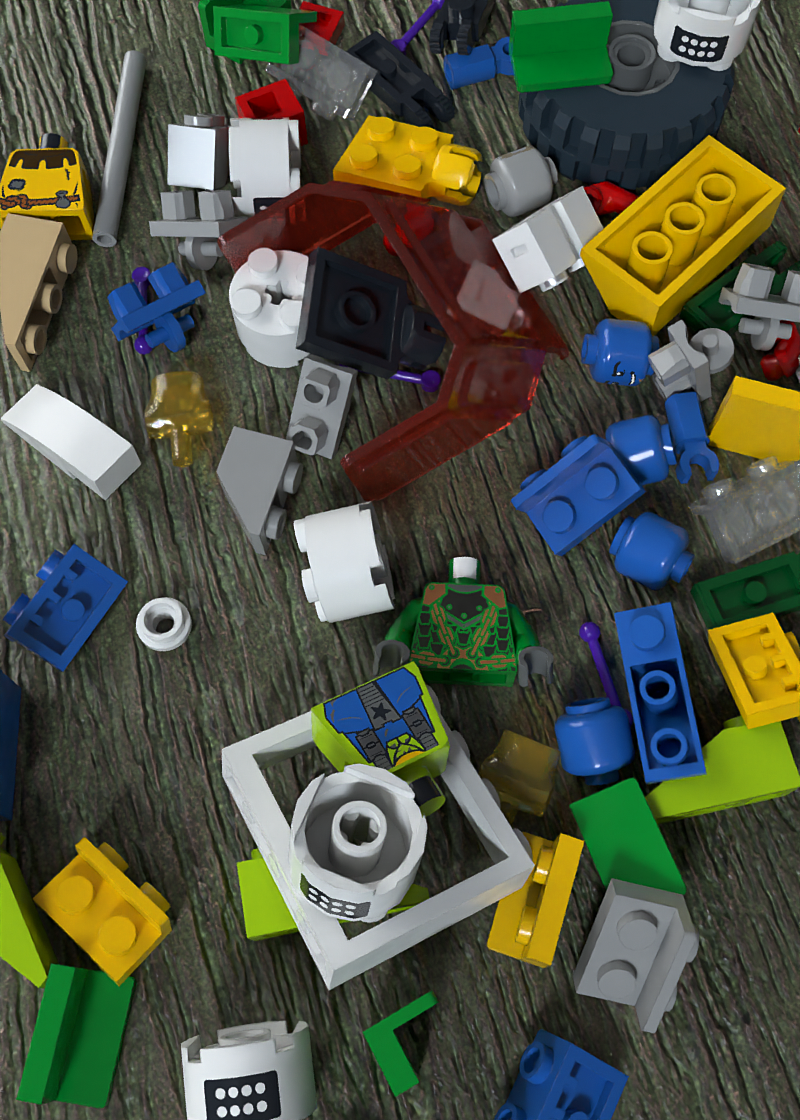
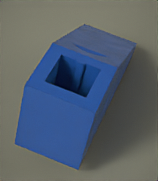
(659, 694)

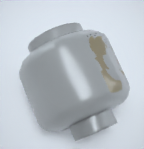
(520, 181)

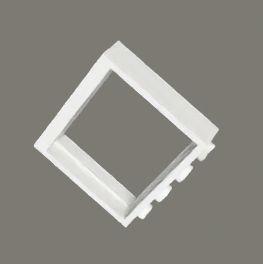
(331, 950)

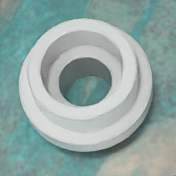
(156, 611)

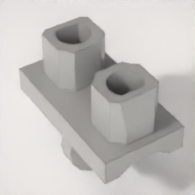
(200, 232)
(752, 298)
(688, 366)
(321, 407)

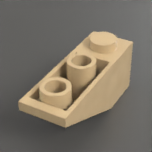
(33, 270)

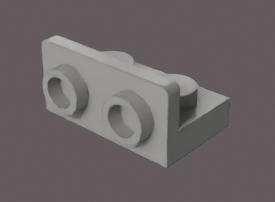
(638, 950)

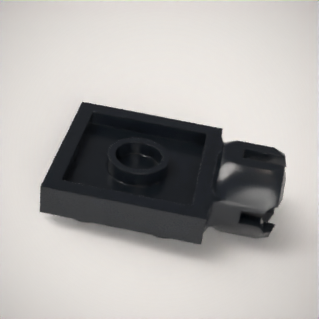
(364, 318)

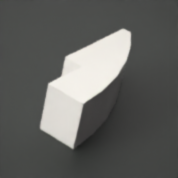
(73, 440)

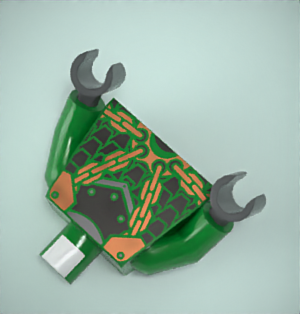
(464, 634)

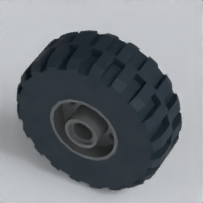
(637, 122)

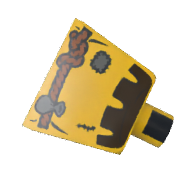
(49, 186)

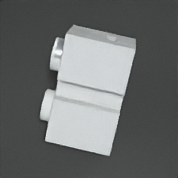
(549, 241)

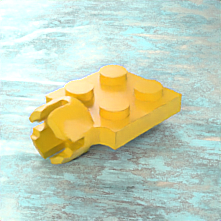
(410, 161)

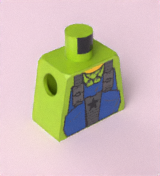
(387, 727)

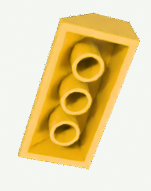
(681, 234)

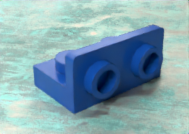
(578, 492)
(65, 606)
(562, 1084)

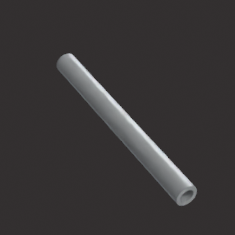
(119, 150)

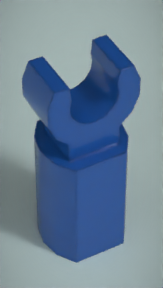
(479, 65)
(690, 436)

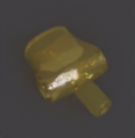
(178, 411)
(521, 774)

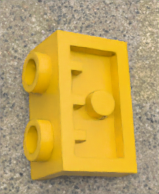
(759, 668)
(106, 910)
(532, 917)

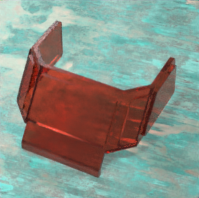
(456, 266)

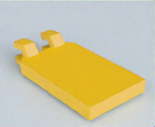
(758, 421)

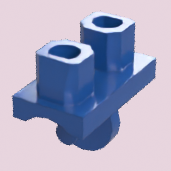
(173, 295)

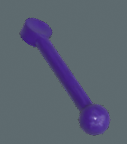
(401, 43)
(140, 278)
(429, 379)
(590, 633)

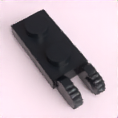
(460, 22)
(402, 82)

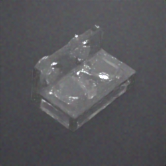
(326, 76)
(754, 509)

